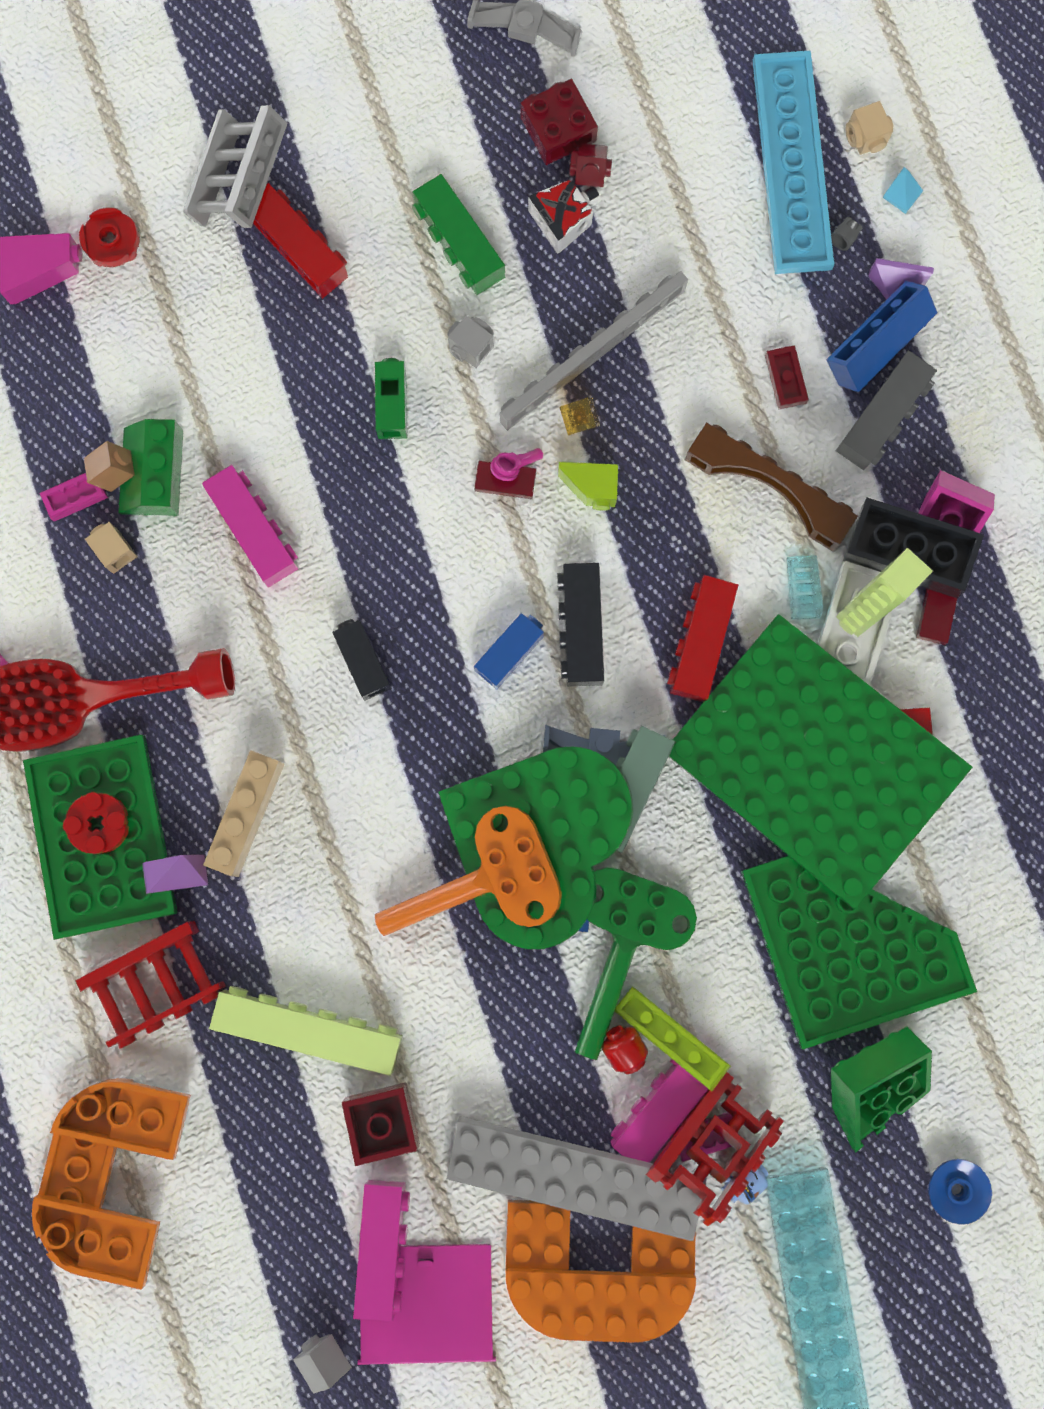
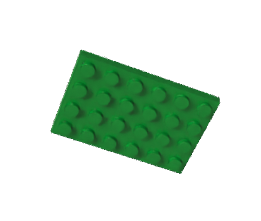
(106, 888)

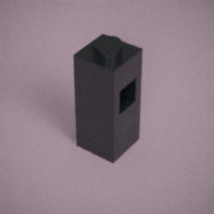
(361, 659)

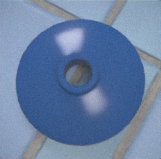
(970, 1202)

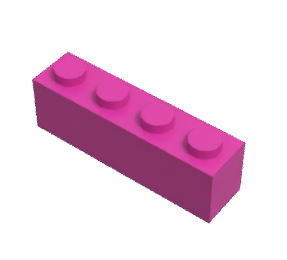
(249, 525)
(658, 1114)
(380, 1249)

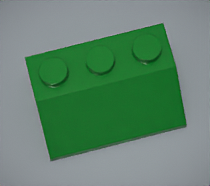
(157, 468)

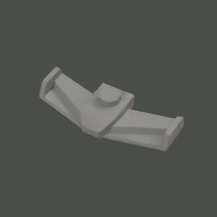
(525, 22)

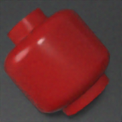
(625, 1049)

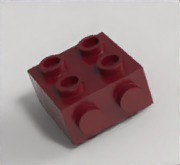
(558, 121)

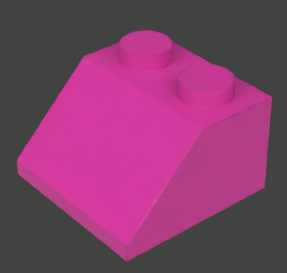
(958, 502)

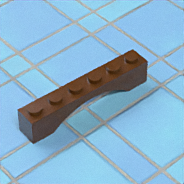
(822, 517)

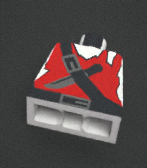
(563, 212)

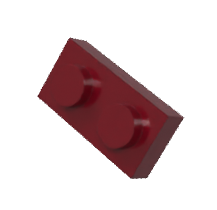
(786, 377)

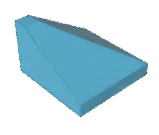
(903, 191)

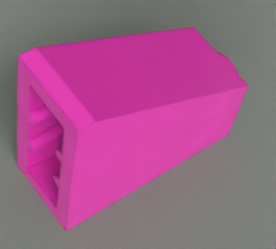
(36, 263)

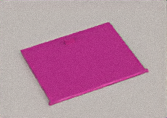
(442, 1310)

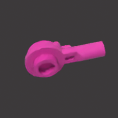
(507, 465)

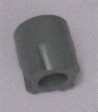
(846, 234)

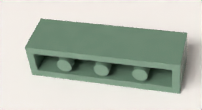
(642, 769)

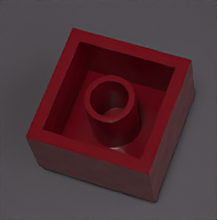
(380, 1124)

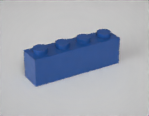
(882, 336)

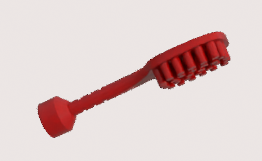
(49, 700)

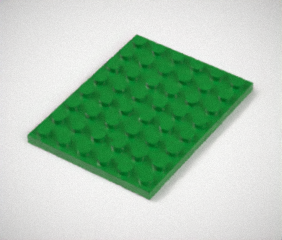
(817, 761)

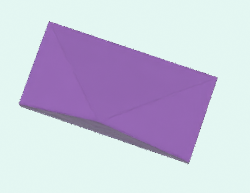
(890, 275)
(175, 873)

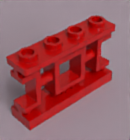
(697, 1131)

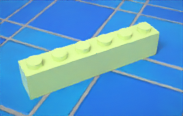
(884, 593)
(306, 1031)

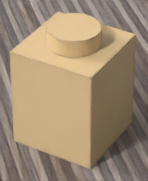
(110, 547)

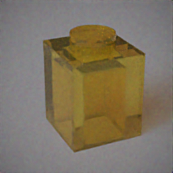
(579, 416)

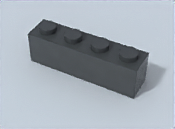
(886, 410)

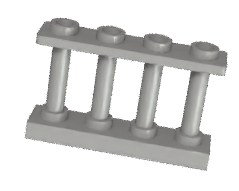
(253, 172)

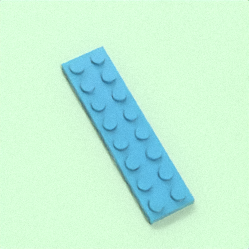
(793, 162)

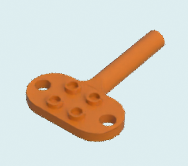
(511, 868)

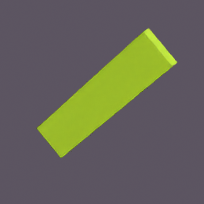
(672, 1038)

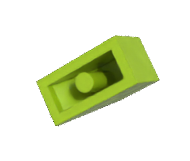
(591, 483)

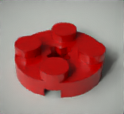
(115, 253)
(96, 841)

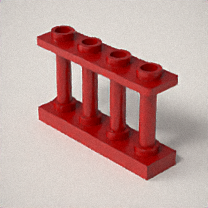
(126, 968)

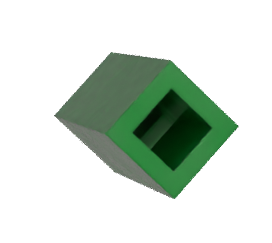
(391, 399)

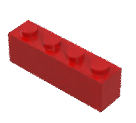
(298, 243)
(703, 639)

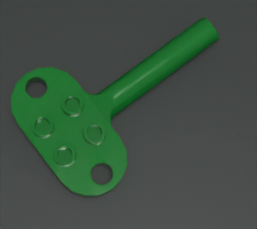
(635, 915)

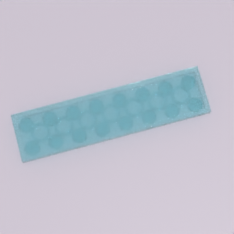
(816, 1290)

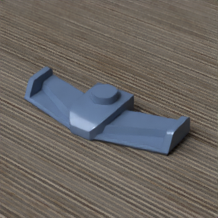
(600, 740)

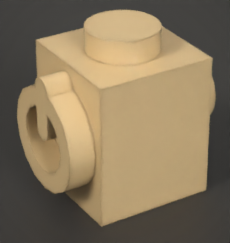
(869, 128)

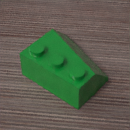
(879, 1083)

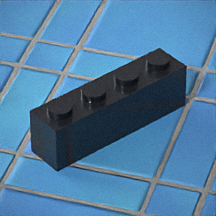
(582, 624)

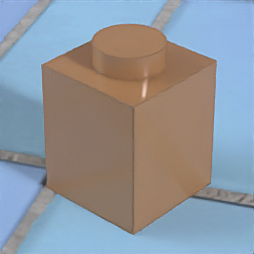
(109, 466)

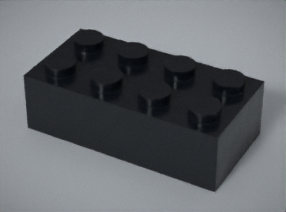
(887, 531)

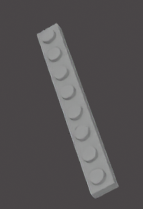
(601, 343)

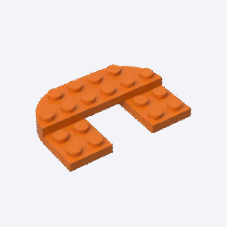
(78, 1170)
(594, 1303)

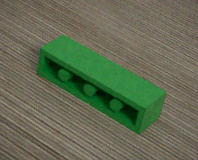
(458, 234)

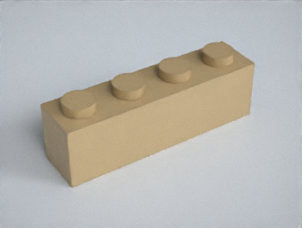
(244, 814)

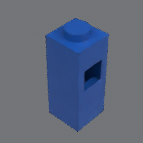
(509, 650)

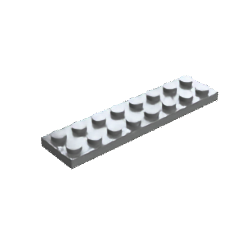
(570, 1178)

